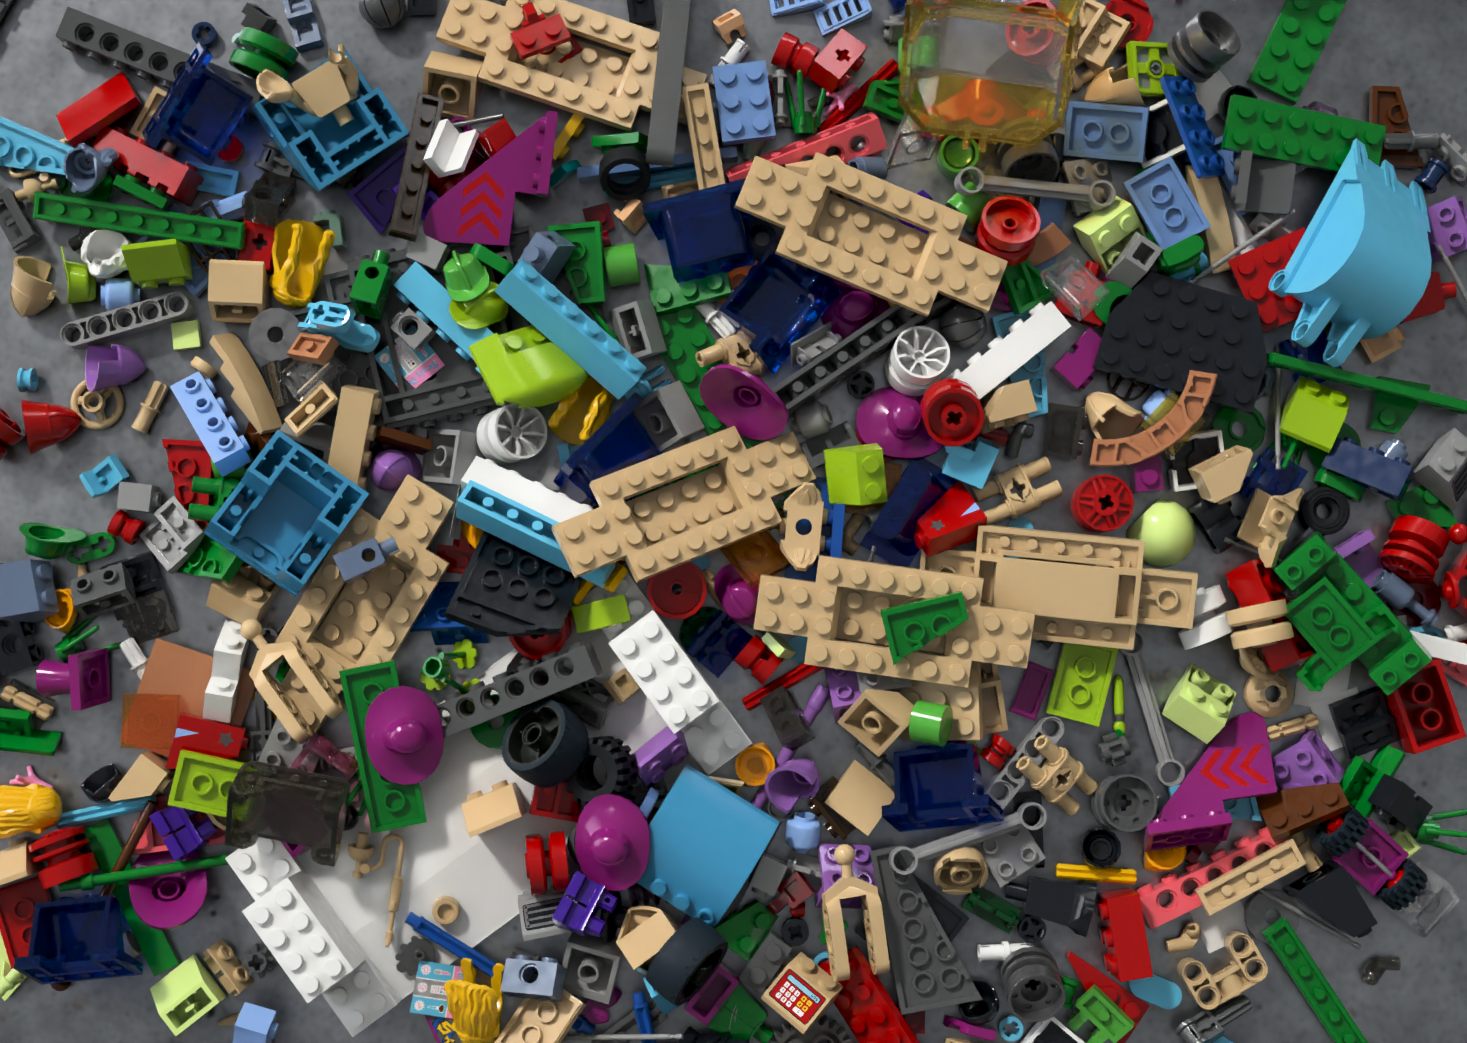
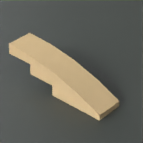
(1218, 237)
(249, 386)

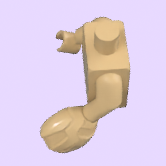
(318, 92)

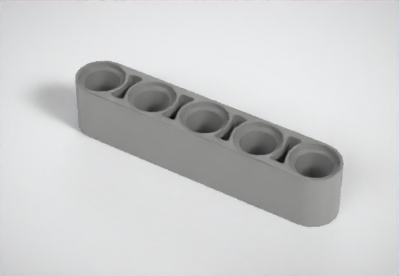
(114, 320)
(1004, 777)

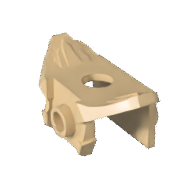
(1268, 523)
(797, 548)

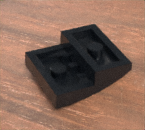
(145, 574)
(1364, 722)

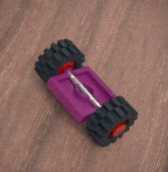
(1372, 858)

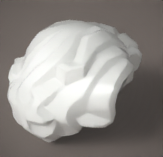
(103, 253)

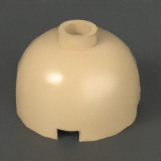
(960, 870)

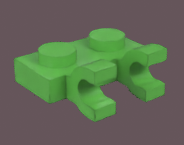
(1103, 1013)

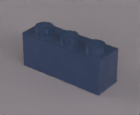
(1369, 468)

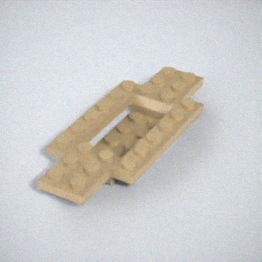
(589, 84)
(866, 246)
(686, 516)
(1071, 599)
(848, 605)
(377, 610)

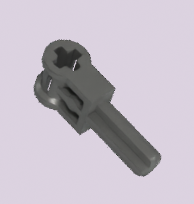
(275, 162)
(263, 728)
(1209, 1027)

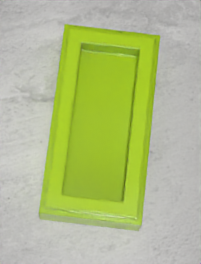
(601, 614)

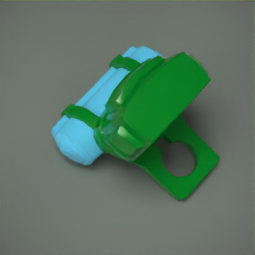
(1182, 259)

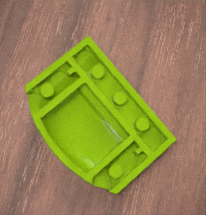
(526, 368)

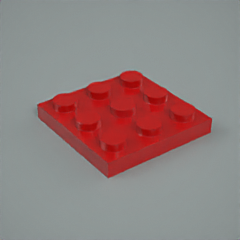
(1254, 271)

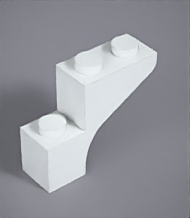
(226, 673)

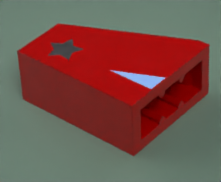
(949, 522)
(206, 737)

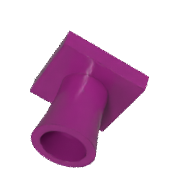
(83, 678)

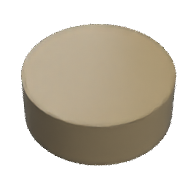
(203, 367)
(446, 910)

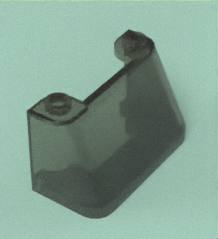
(287, 808)

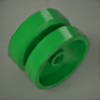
(262, 53)

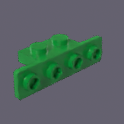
(19, 734)
(1363, 777)

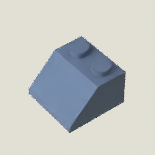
(27, 591)

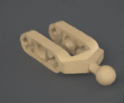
(272, 692)
(848, 887)

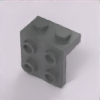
(1263, 185)

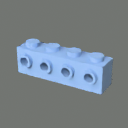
(211, 424)

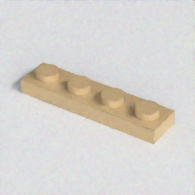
(703, 135)
(1250, 876)

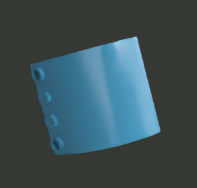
(323, 148)
(286, 513)
(704, 846)

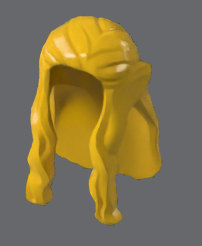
(298, 261)
(582, 413)
(28, 809)
(475, 1007)

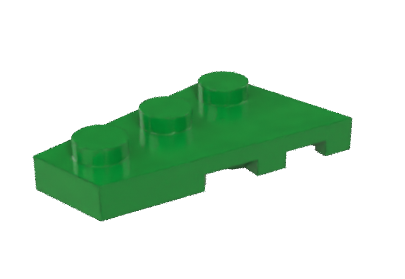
(586, 264)
(672, 296)
(211, 562)
(919, 622)

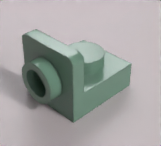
(336, 224)

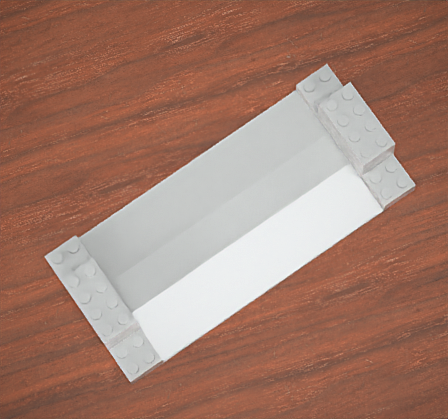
(334, 926)

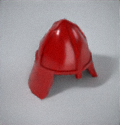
(47, 424)

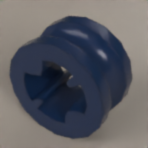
(213, 36)

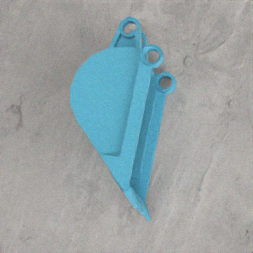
(1359, 258)

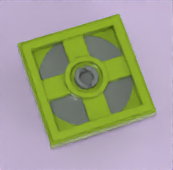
(1147, 64)

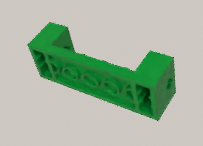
(1390, 659)

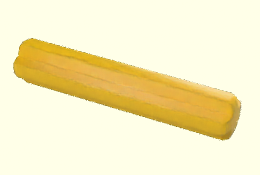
(1088, 873)

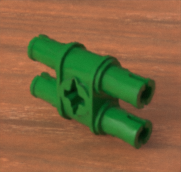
(220, 487)

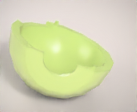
(1167, 533)

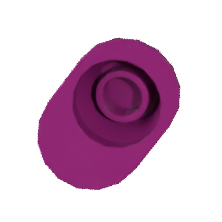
(736, 595)

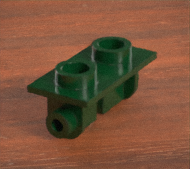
(992, 909)

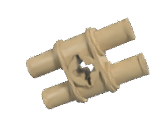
(728, 351)
(1021, 478)
(1056, 775)

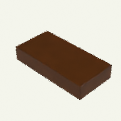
(403, 440)

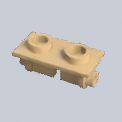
(221, 957)

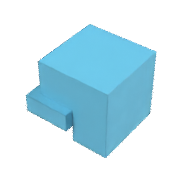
(971, 462)

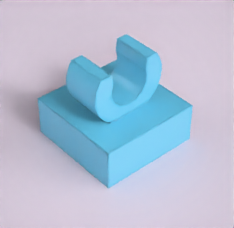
(565, 453)

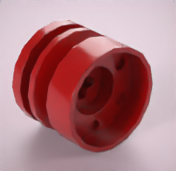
(1087, 510)
(1414, 549)
(63, 856)

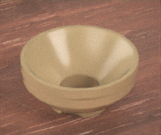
(1257, 702)

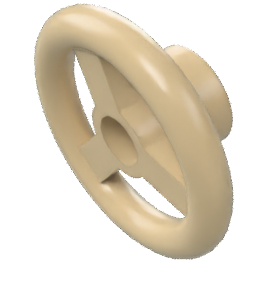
(87, 400)
(1253, 662)

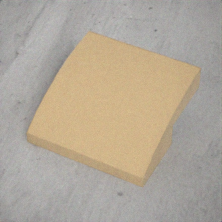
(1100, 34)
(860, 797)

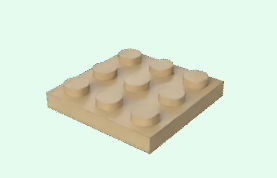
(964, 701)

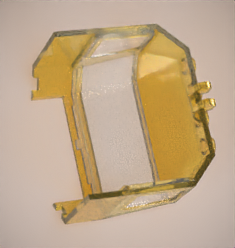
(989, 68)

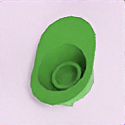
(465, 277)

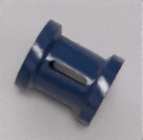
(1432, 175)

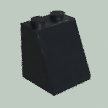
(1333, 898)

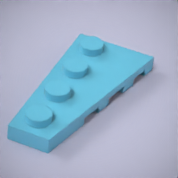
(30, 149)

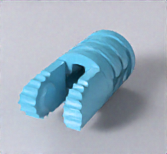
(642, 386)

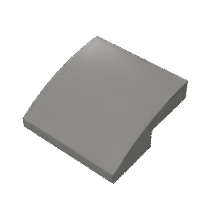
(172, 535)

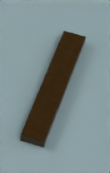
(415, 171)

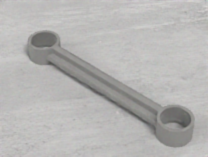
(1034, 188)
(1151, 712)
(967, 838)

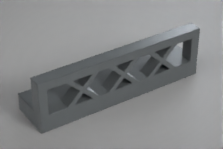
(577, 700)

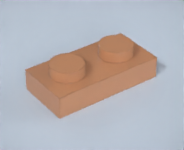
(313, 348)

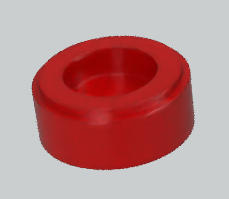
(233, 152)

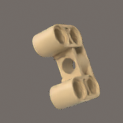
(1230, 980)

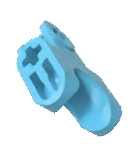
(339, 322)

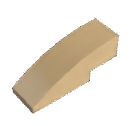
(992, 700)

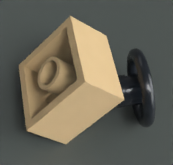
(641, 932)

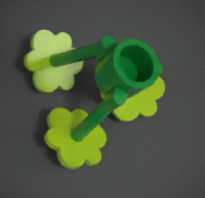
(437, 669)

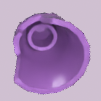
(111, 366)
(391, 467)
(792, 781)

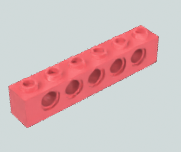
(864, 126)
(1181, 903)

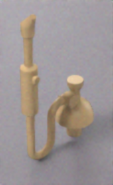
(33, 185)
(362, 852)

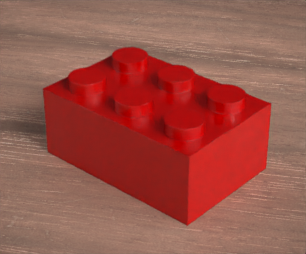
(1425, 710)
(1123, 934)

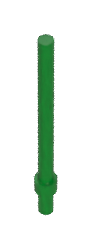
(89, 881)

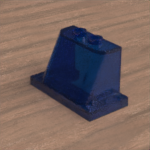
(199, 109)
(703, 231)
(778, 306)
(611, 448)
(895, 526)
(939, 789)
(77, 942)

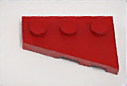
(187, 460)

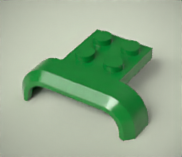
(1334, 630)

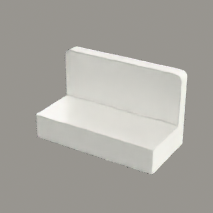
(449, 149)

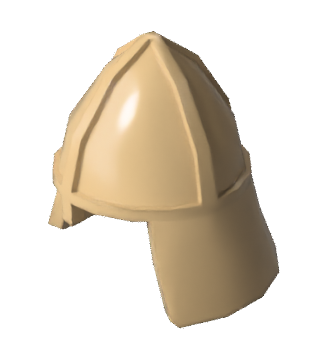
(1114, 88)
(29, 285)
(1111, 416)

